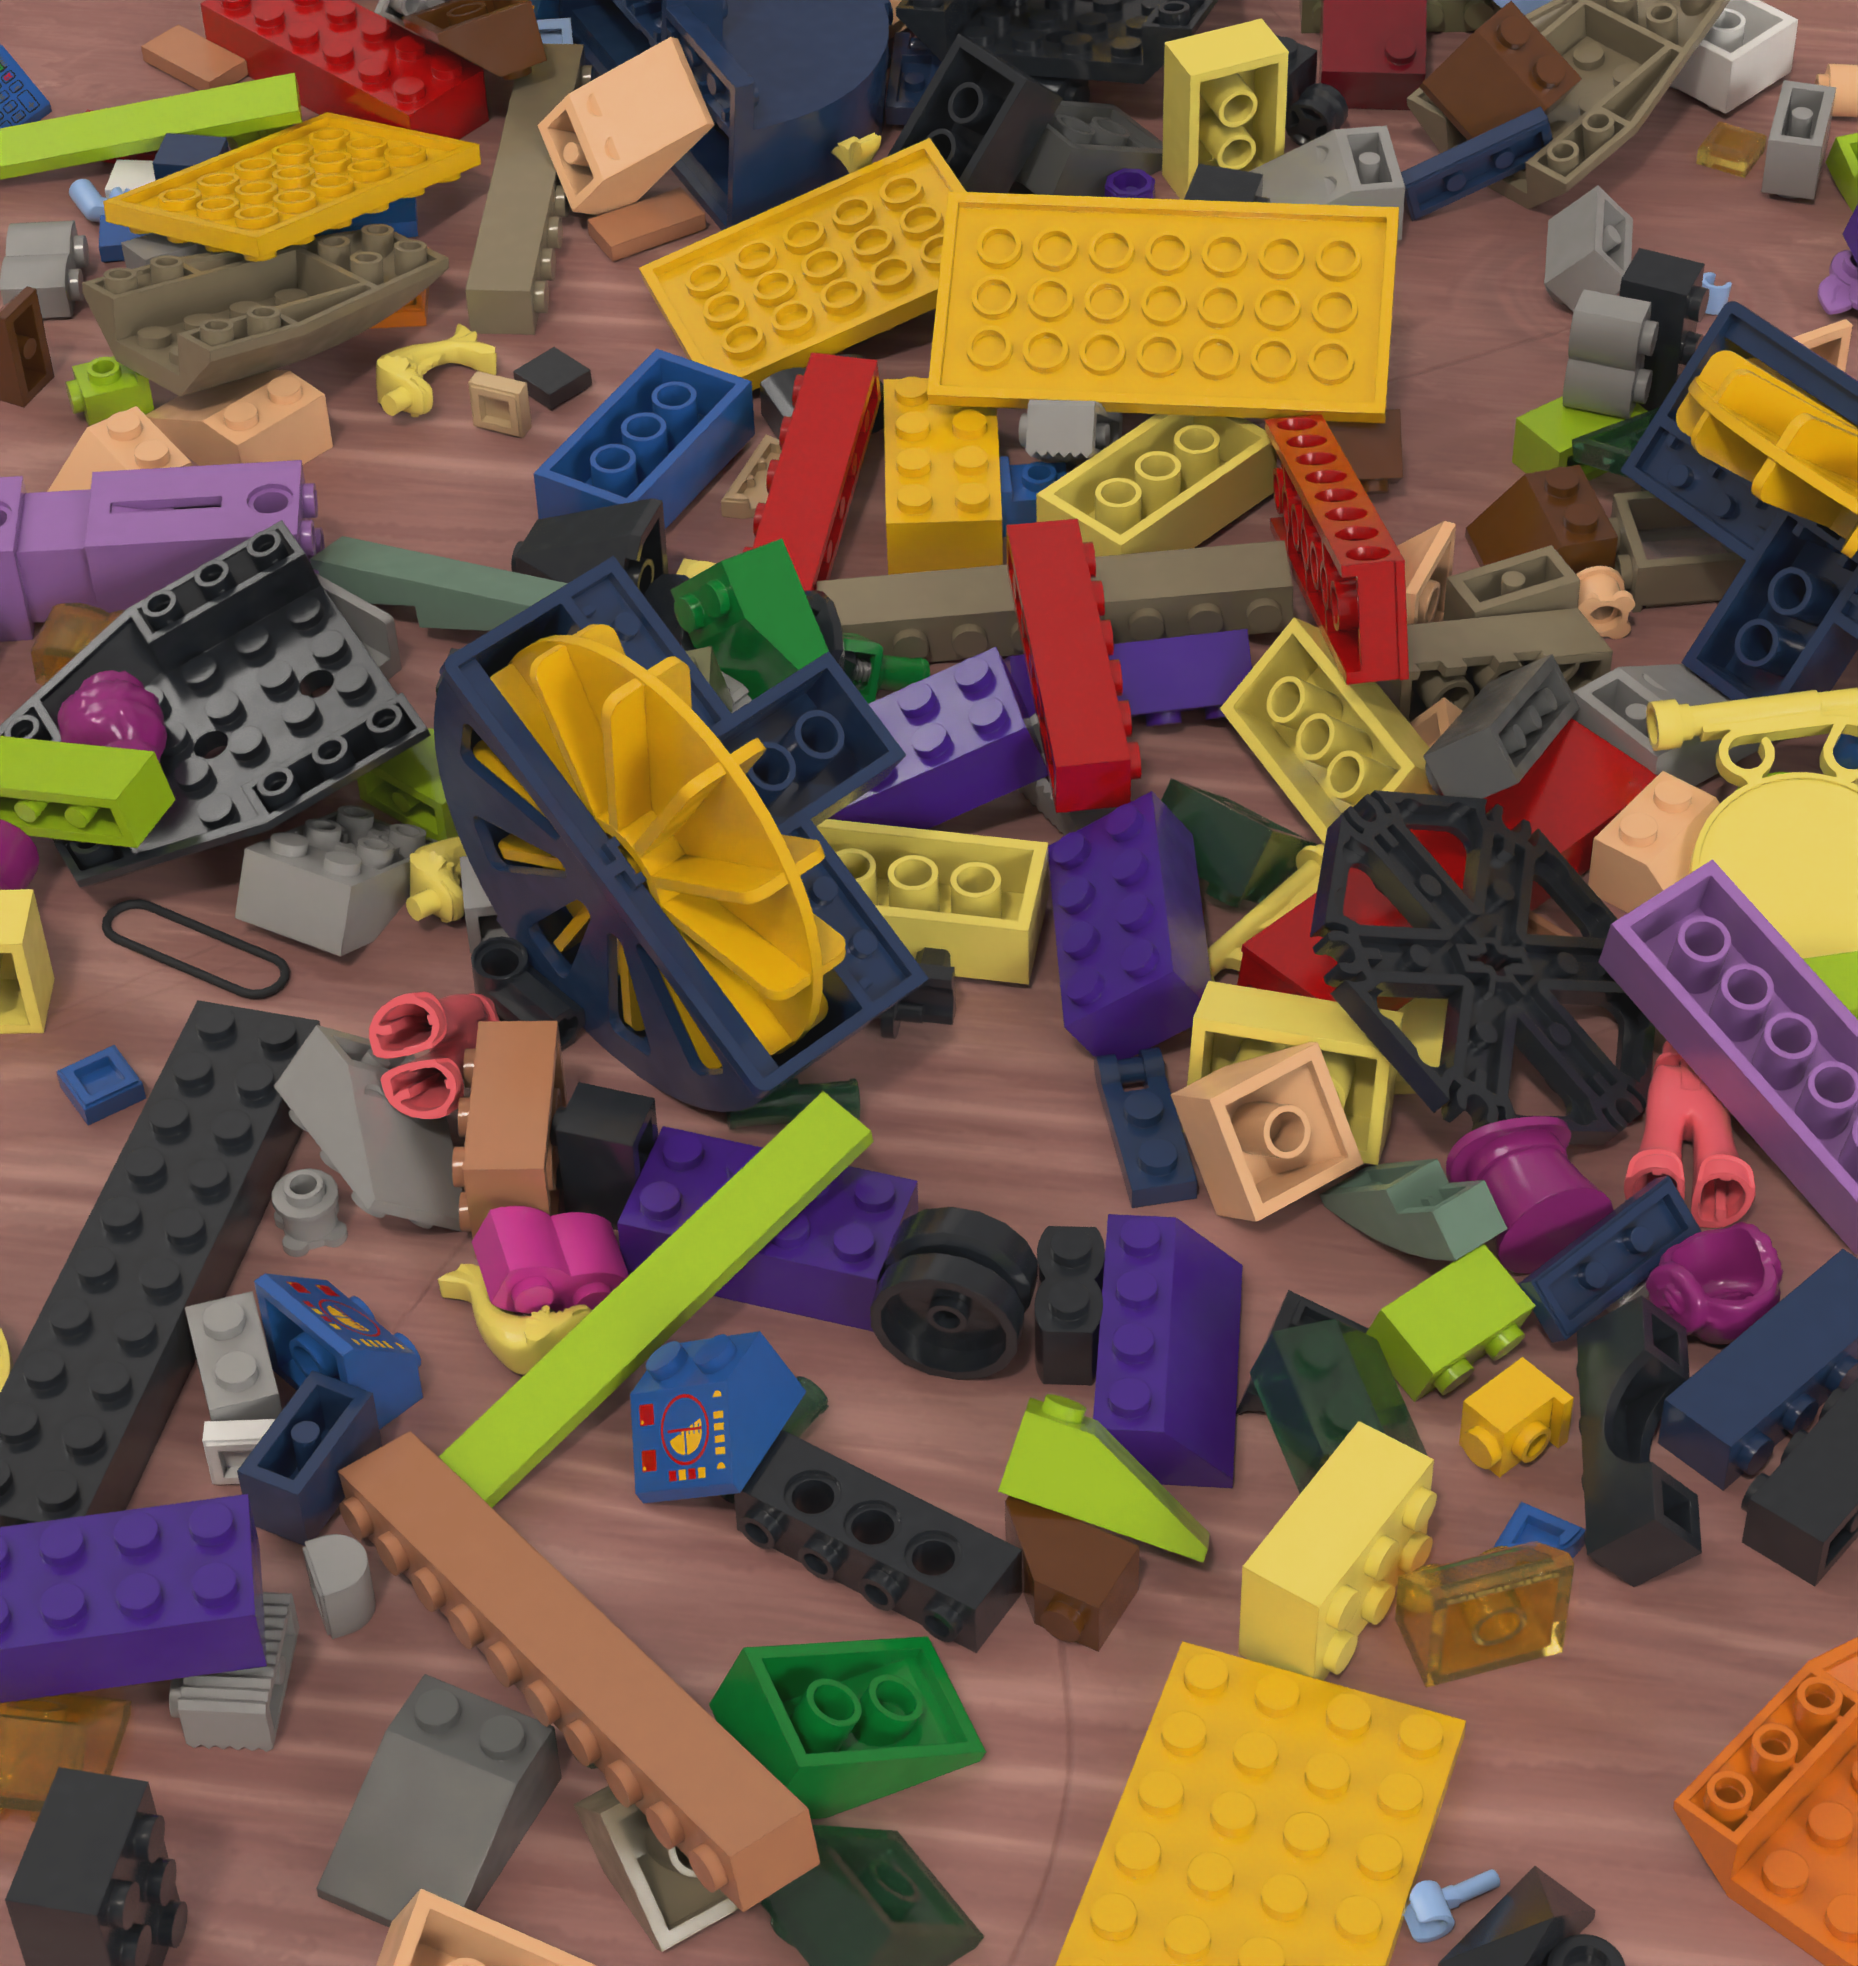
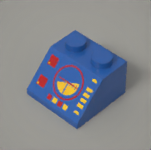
(324, 1331)
(708, 1415)

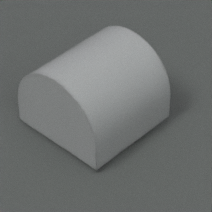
(340, 1582)

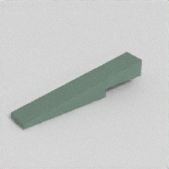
(441, 588)

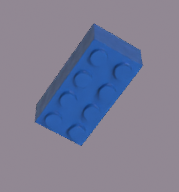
(650, 439)

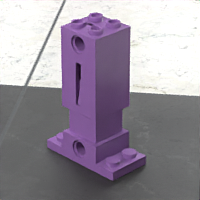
(137, 533)

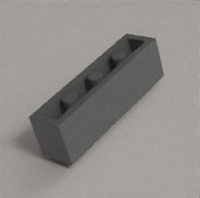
(1501, 732)

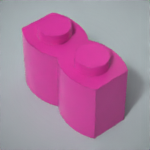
(547, 1259)

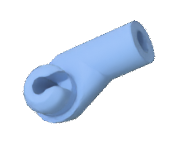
(89, 199)

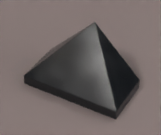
(1523, 1925)

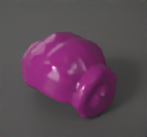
(113, 712)
(1718, 1282)

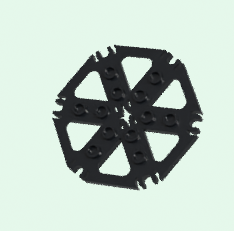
(1441, 955)

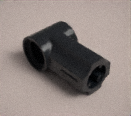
(521, 991)

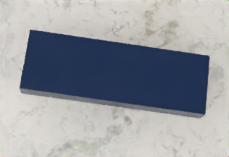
(1474, 163)
(1608, 1259)

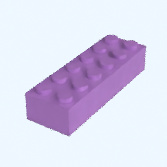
(1751, 1029)

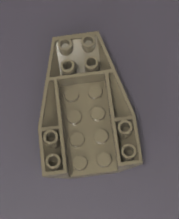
(1626, 64)
(231, 318)

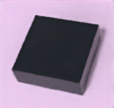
(553, 377)

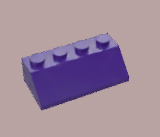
(1170, 674)
(1169, 1349)

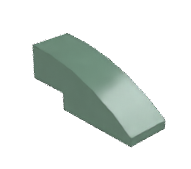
(1417, 1209)

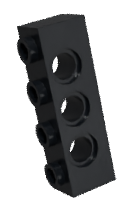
(880, 1542)

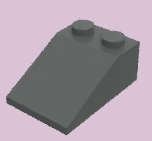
(1086, 146)
(441, 1803)

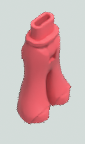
(420, 1022)
(1686, 1110)

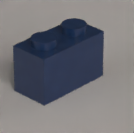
(297, 1461)

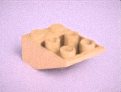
(625, 129)

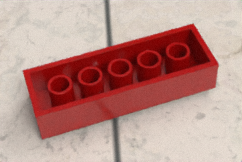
(352, 63)

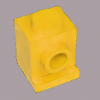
(1514, 1418)

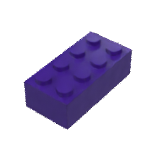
(962, 745)
(1128, 928)
(814, 1267)
(130, 1598)

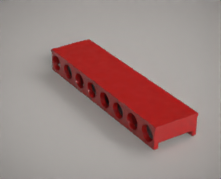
(1339, 552)
(1566, 794)

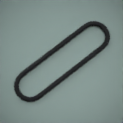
(189, 969)

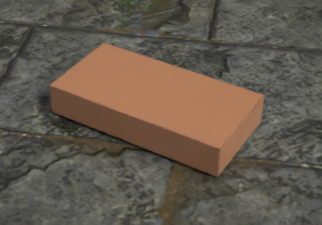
(194, 59)
(646, 224)

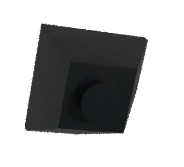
(576, 542)

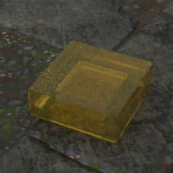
(1731, 149)

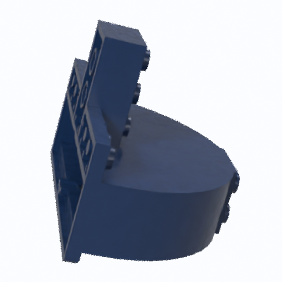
(775, 79)

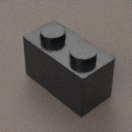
(602, 1148)

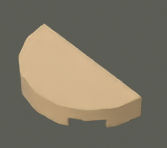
(750, 484)

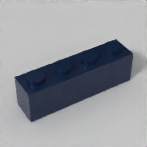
(1768, 1378)

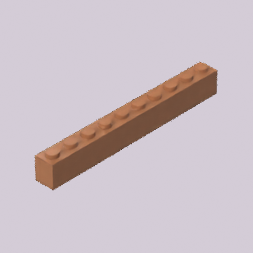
(580, 1673)

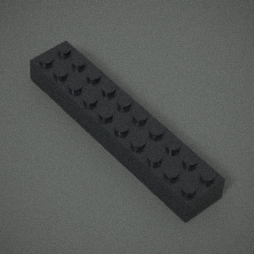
(159, 1239)

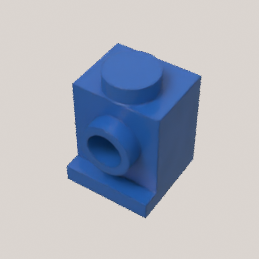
(1020, 486)

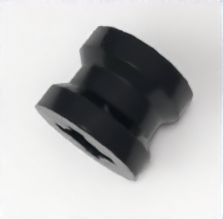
(1306, 125)

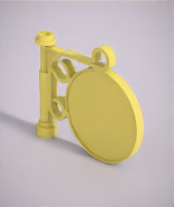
(1787, 834)

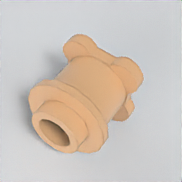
(1605, 601)

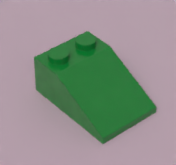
(752, 617)
(847, 1718)

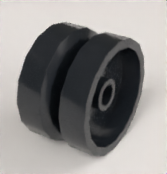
(954, 1293)

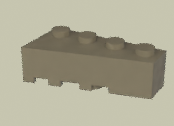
(1465, 654)

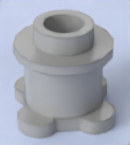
(308, 1211)

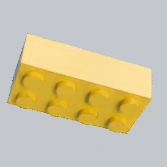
(940, 482)

